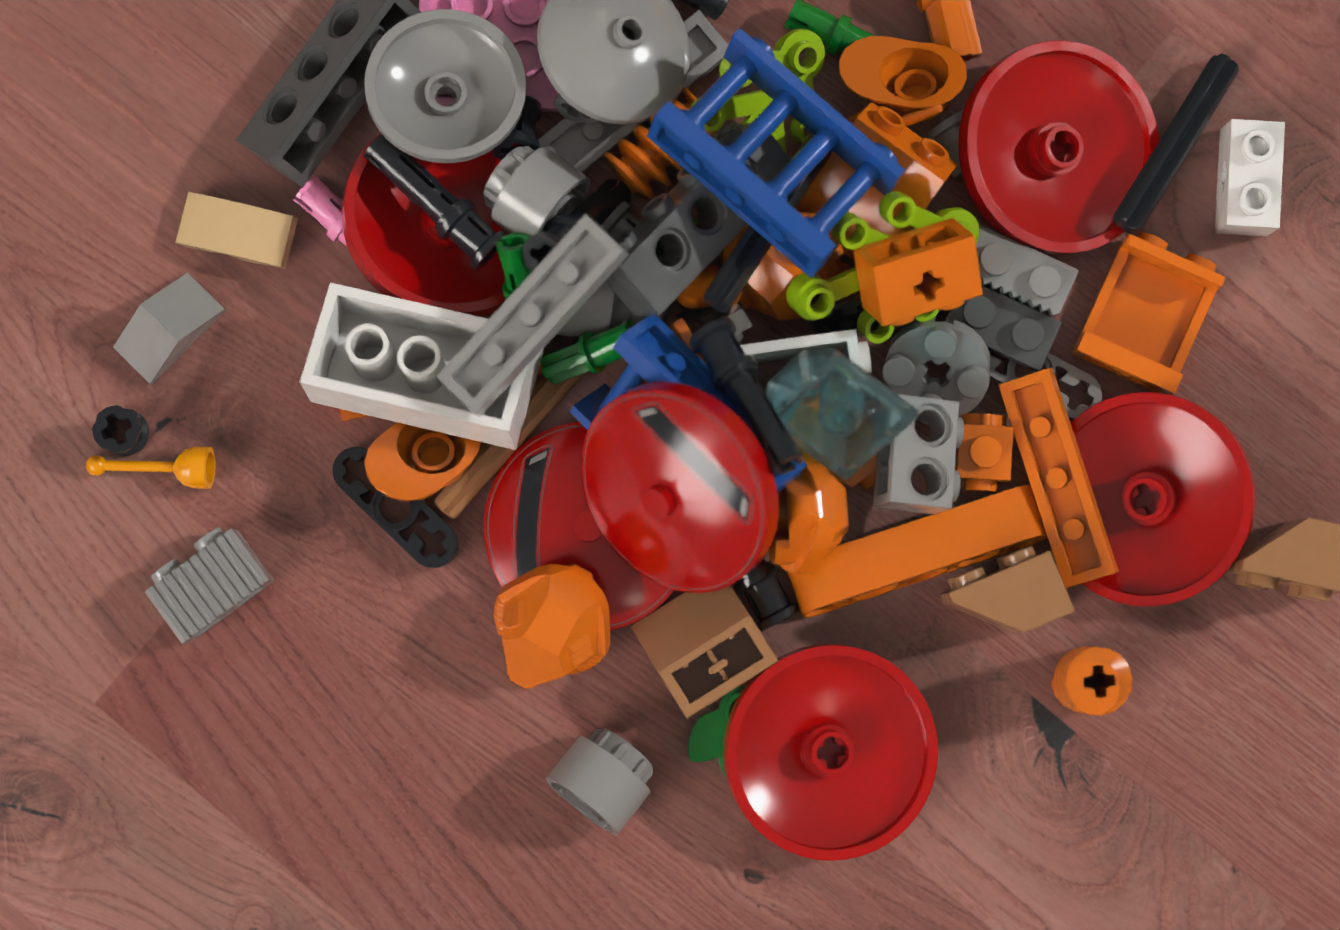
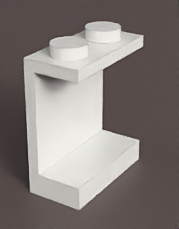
(843, 341)

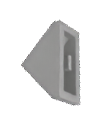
(167, 326)

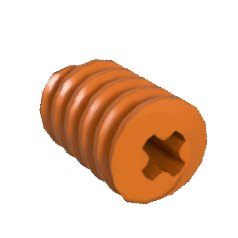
(646, 160)
(1100, 698)

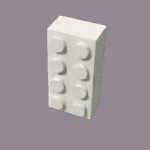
(384, 362)

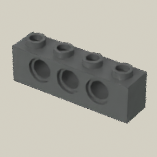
(321, 88)
(652, 285)

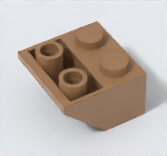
(1294, 555)
(1016, 596)
(703, 646)

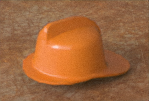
(902, 73)
(416, 461)

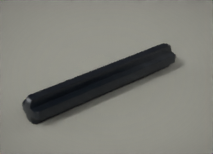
(1176, 143)
(750, 252)

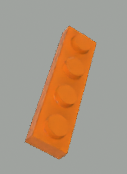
(1058, 478)

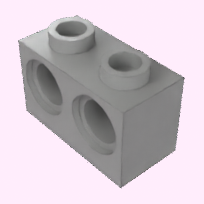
(932, 458)

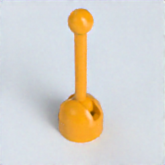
(192, 467)

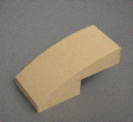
(236, 230)

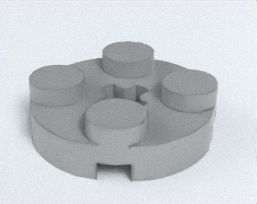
(941, 342)

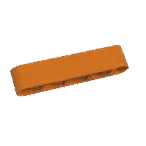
(920, 551)

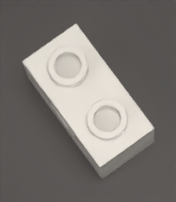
(1249, 177)

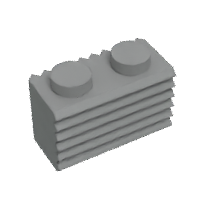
(1023, 273)
(208, 584)

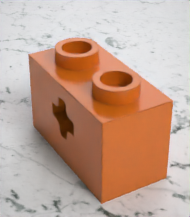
(918, 272)

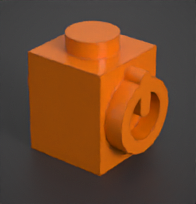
(984, 452)

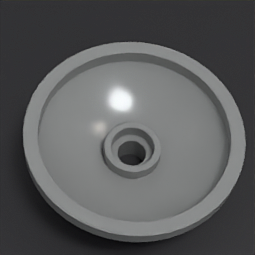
(438, 56)
(604, 70)

